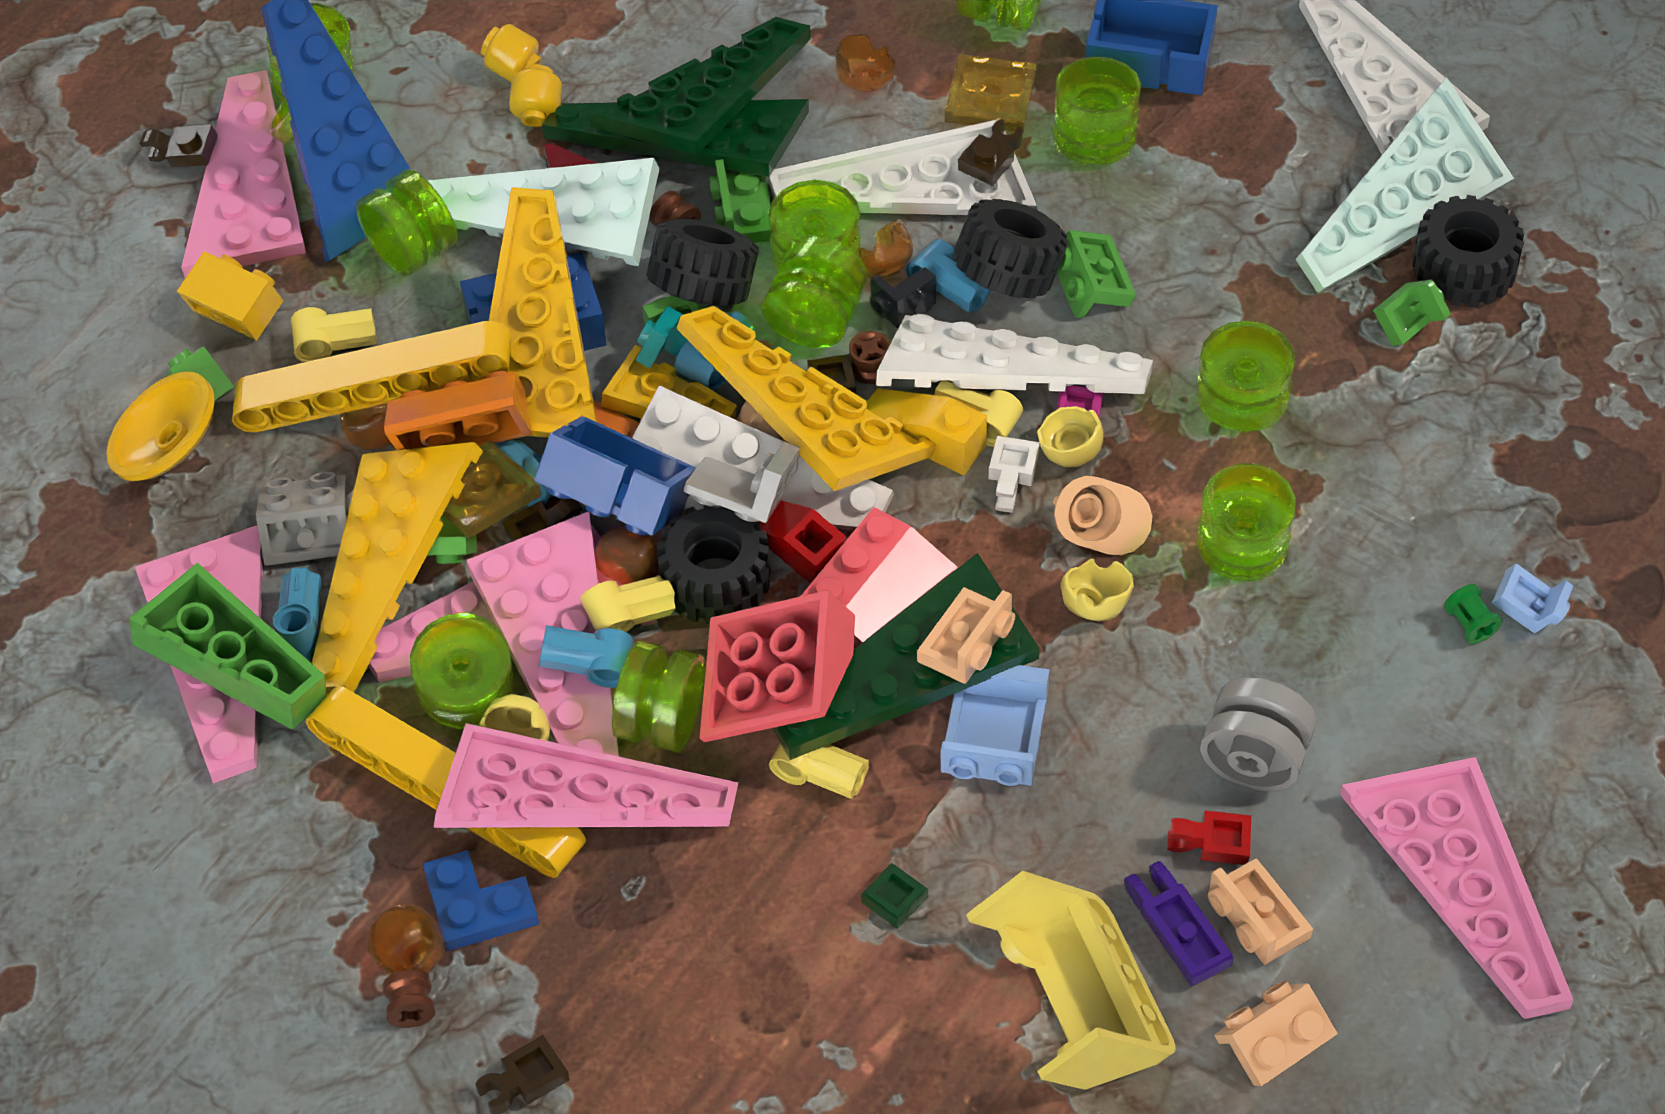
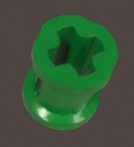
(1472, 614)

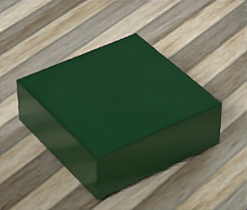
(894, 895)

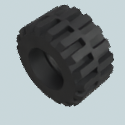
(1472, 227)
(1010, 248)
(702, 262)
(709, 535)

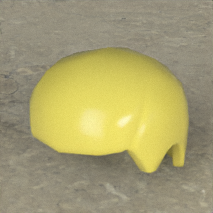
(1071, 436)
(1097, 591)
(517, 716)

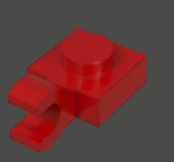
(1219, 835)

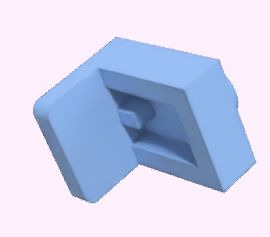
(1531, 600)

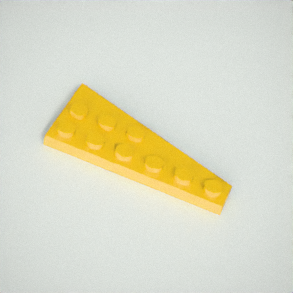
(539, 308)
(804, 407)
(382, 548)

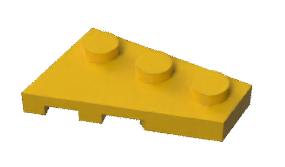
(636, 384)

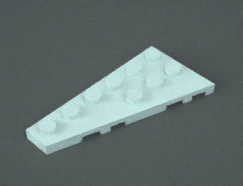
(1430, 160)
(599, 204)

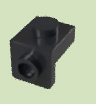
(909, 297)

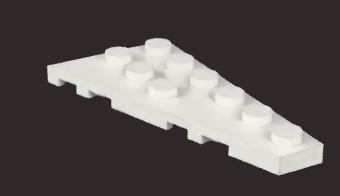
(1376, 68)
(911, 175)
(1003, 360)
(695, 432)

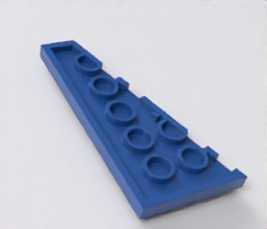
(333, 123)

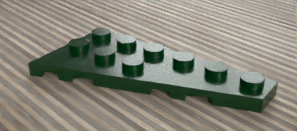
(700, 98)
(747, 144)
(885, 672)

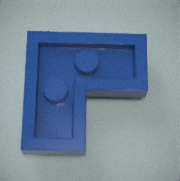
(473, 913)

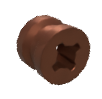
(671, 207)
(862, 350)
(408, 998)

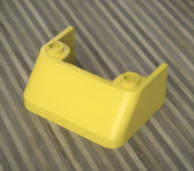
(1086, 975)

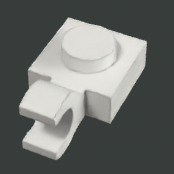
(1012, 464)

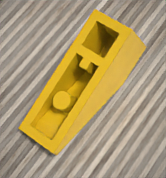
(951, 425)

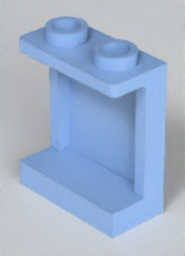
(997, 727)

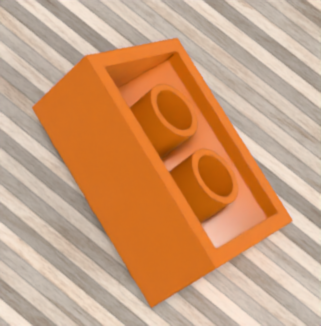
(460, 413)

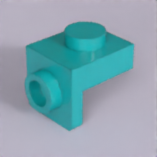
(660, 336)

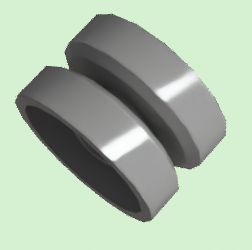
(1258, 734)

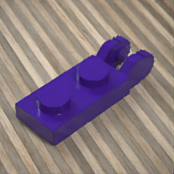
(1180, 925)

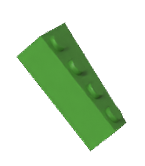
(228, 647)

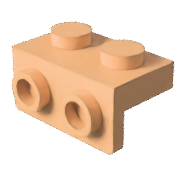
(967, 634)
(1258, 910)
(1277, 1031)

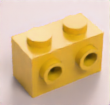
(231, 294)

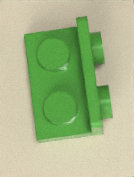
(742, 202)
(1093, 273)

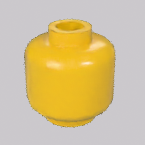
(509, 51)
(534, 94)

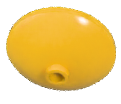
(161, 427)

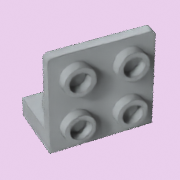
(746, 493)
(301, 518)

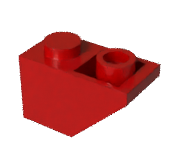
(802, 538)

